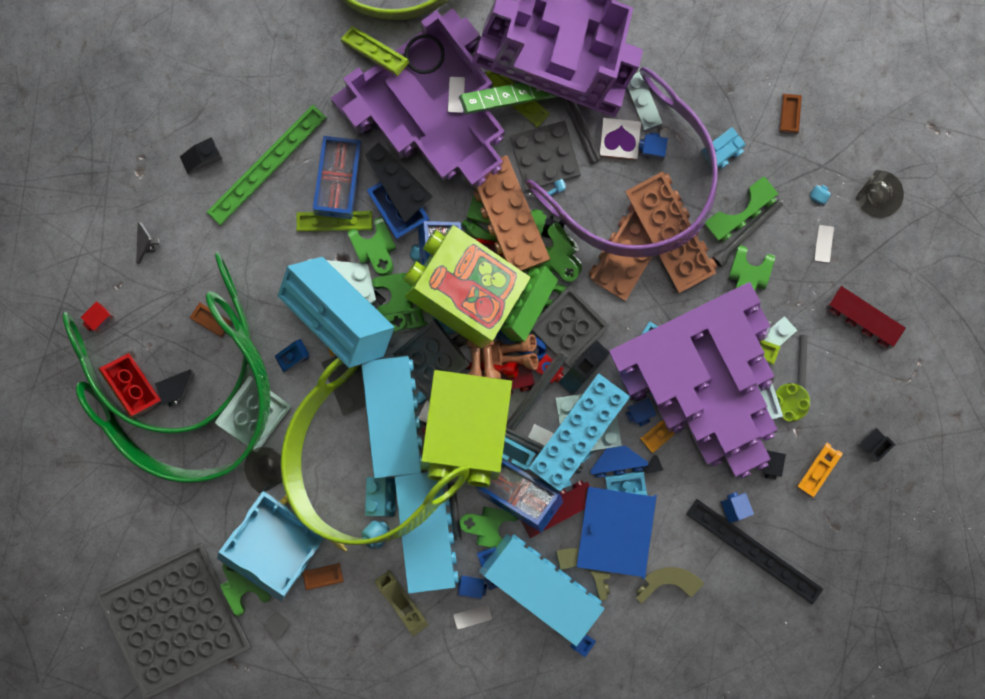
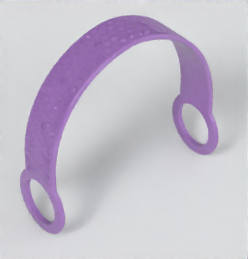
(655, 248)

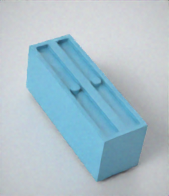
(335, 311)
(392, 416)
(579, 432)
(428, 546)
(542, 589)

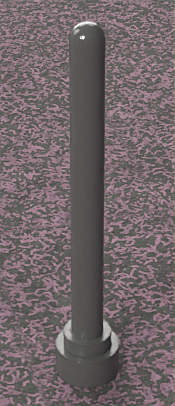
(720, 257)

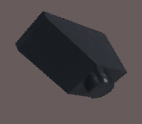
(200, 155)
(174, 388)
(775, 466)

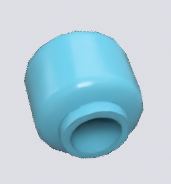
(373, 530)

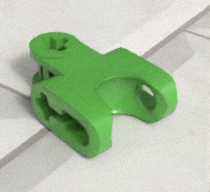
(375, 248)
(562, 254)
(744, 272)
(398, 289)
(407, 320)
(487, 525)
(236, 587)

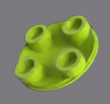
(793, 401)

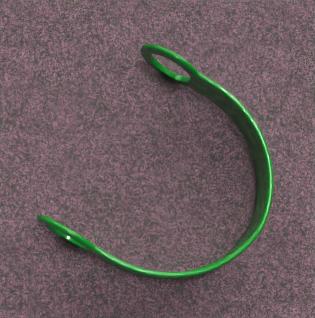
(90, 375)
(170, 473)

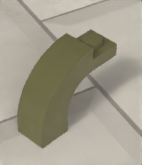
(568, 558)
(669, 575)
(401, 602)

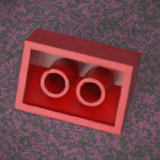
(130, 386)

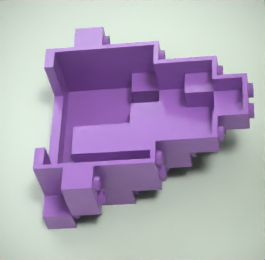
(562, 48)
(414, 106)
(708, 376)

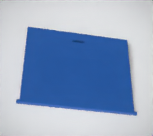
(616, 532)

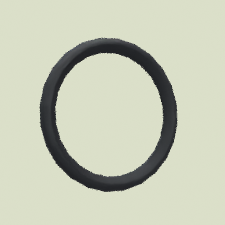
(428, 37)

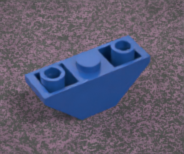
(616, 461)

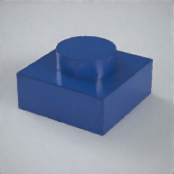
(584, 646)

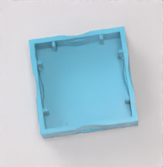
(270, 547)

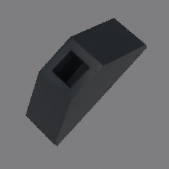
(584, 367)

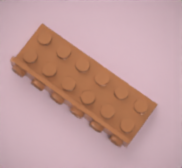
(665, 218)
(510, 219)
(621, 273)

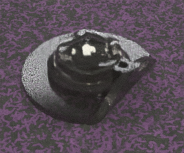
(881, 195)
(263, 469)

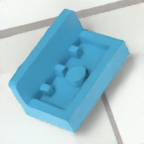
(627, 482)
(380, 496)

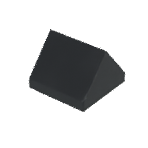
(654, 465)

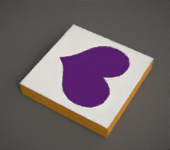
(620, 138)

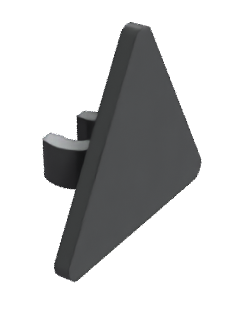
(144, 242)

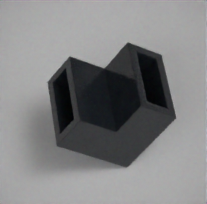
(876, 445)

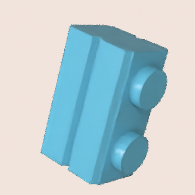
(725, 147)

